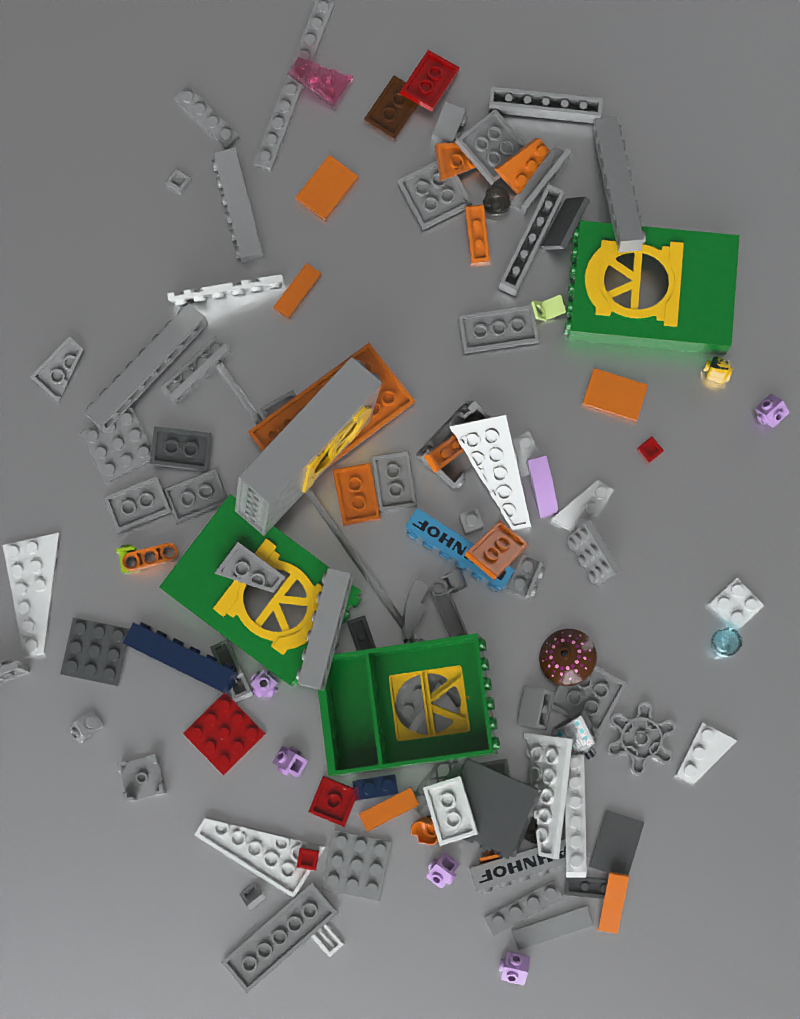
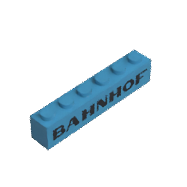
(451, 546)

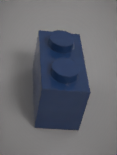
(375, 787)

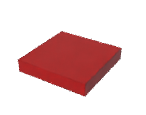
(333, 801)

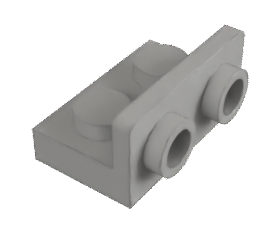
(525, 577)

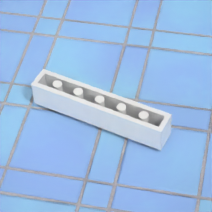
(575, 819)

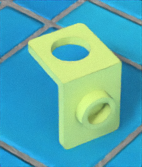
(549, 308)

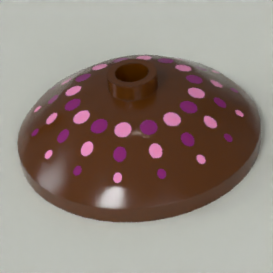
(576, 665)

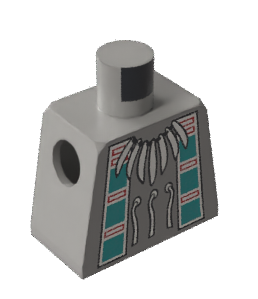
(581, 731)

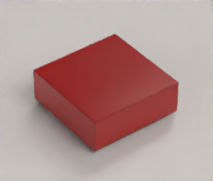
(650, 449)
(307, 859)

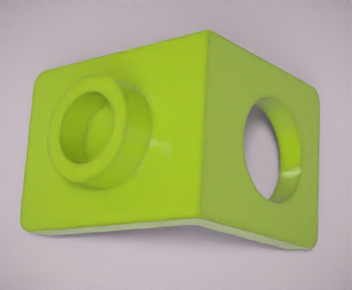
(124, 550)

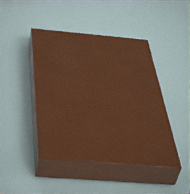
(391, 110)

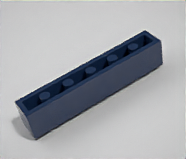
(180, 658)

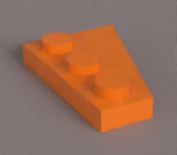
(451, 160)
(522, 166)

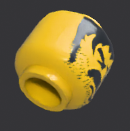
(718, 370)

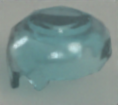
(726, 642)

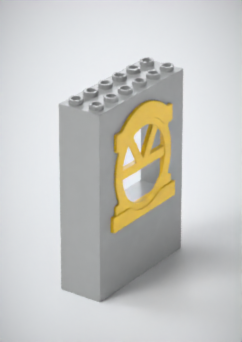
(307, 446)

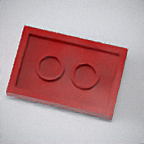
(430, 80)

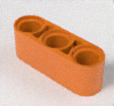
(140, 556)

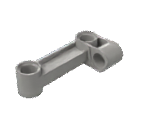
(451, 582)

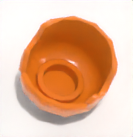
(424, 830)

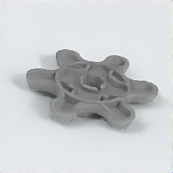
(651, 748)

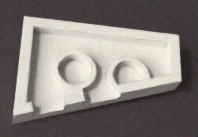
(584, 507)
(704, 752)

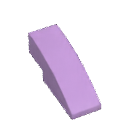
(542, 486)

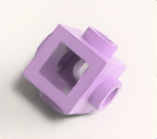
(771, 410)
(271, 687)
(290, 761)
(442, 870)
(514, 968)

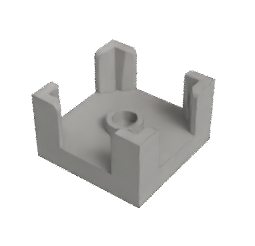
(141, 778)

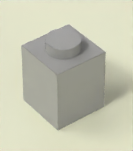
(471, 522)

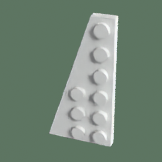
(218, 291)
(494, 458)
(31, 581)
(549, 773)
(262, 853)

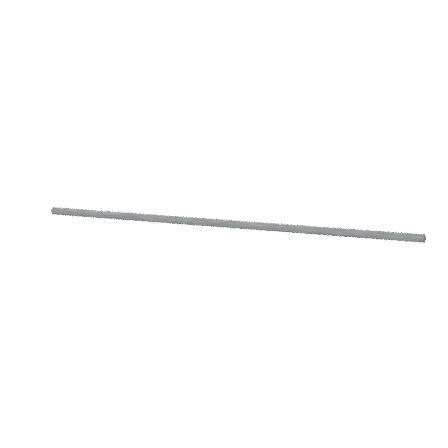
(335, 529)

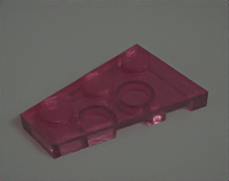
(321, 81)

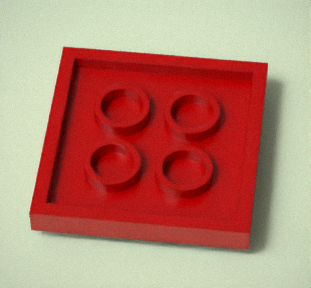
(224, 733)

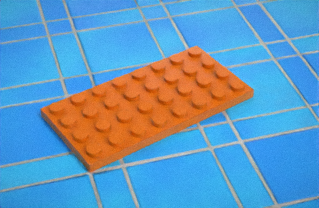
(391, 402)

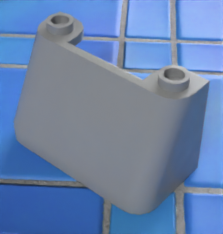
(455, 470)

